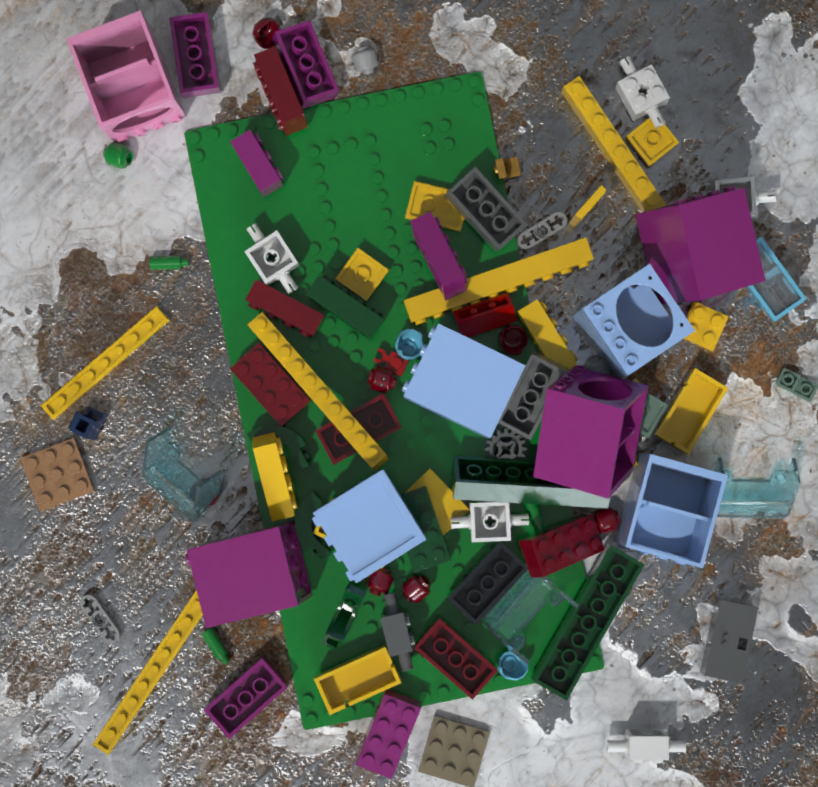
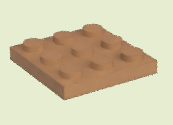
(57, 474)

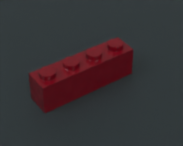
(285, 308)

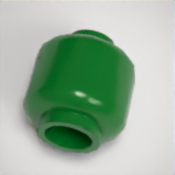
(118, 155)

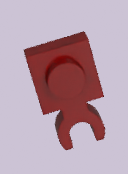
(392, 362)

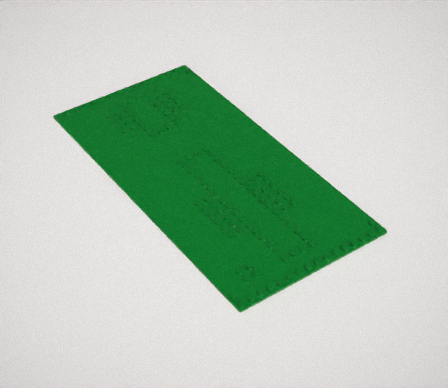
(344, 192)

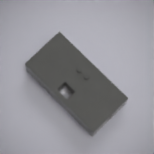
(729, 640)

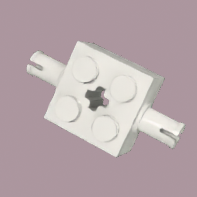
(638, 103)
(752, 194)
(270, 270)
(498, 530)
(646, 745)

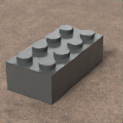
(485, 209)
(527, 401)

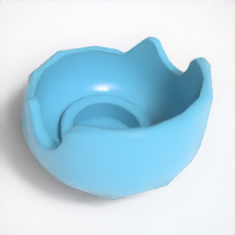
(409, 344)
(511, 666)

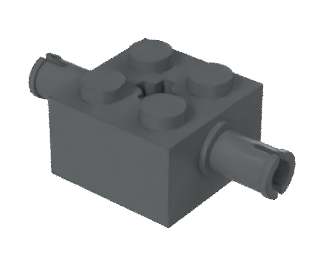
(396, 632)

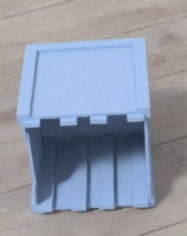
(369, 526)

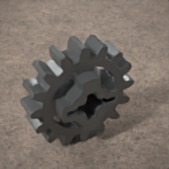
(510, 442)

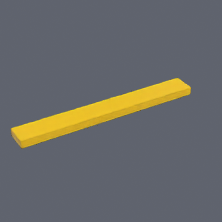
(105, 363)

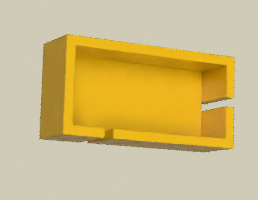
(690, 411)
(273, 475)
(357, 679)

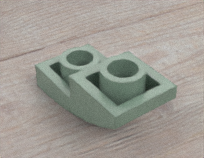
(797, 385)

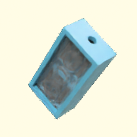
(778, 291)

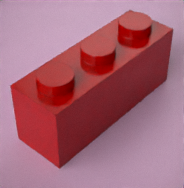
(485, 315)

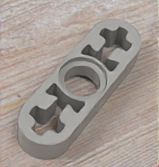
(527, 234)
(103, 633)

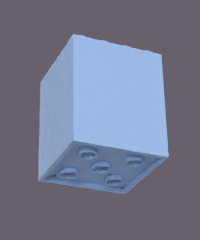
(631, 324)
(463, 381)
(670, 509)

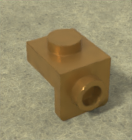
(507, 168)

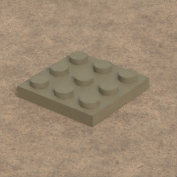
(453, 751)

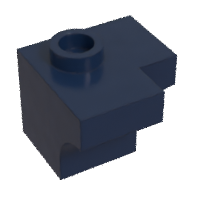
(87, 423)

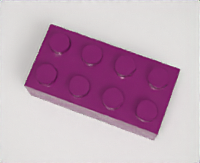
(195, 55)
(305, 64)
(438, 255)
(246, 697)
(388, 733)

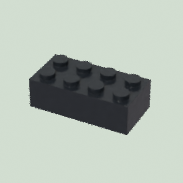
(487, 582)

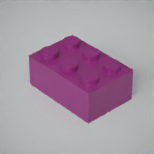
(258, 162)

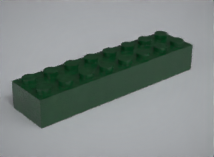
(513, 483)
(588, 622)

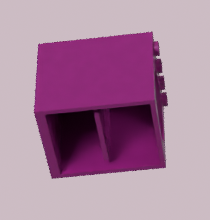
(702, 245)
(590, 431)
(249, 574)

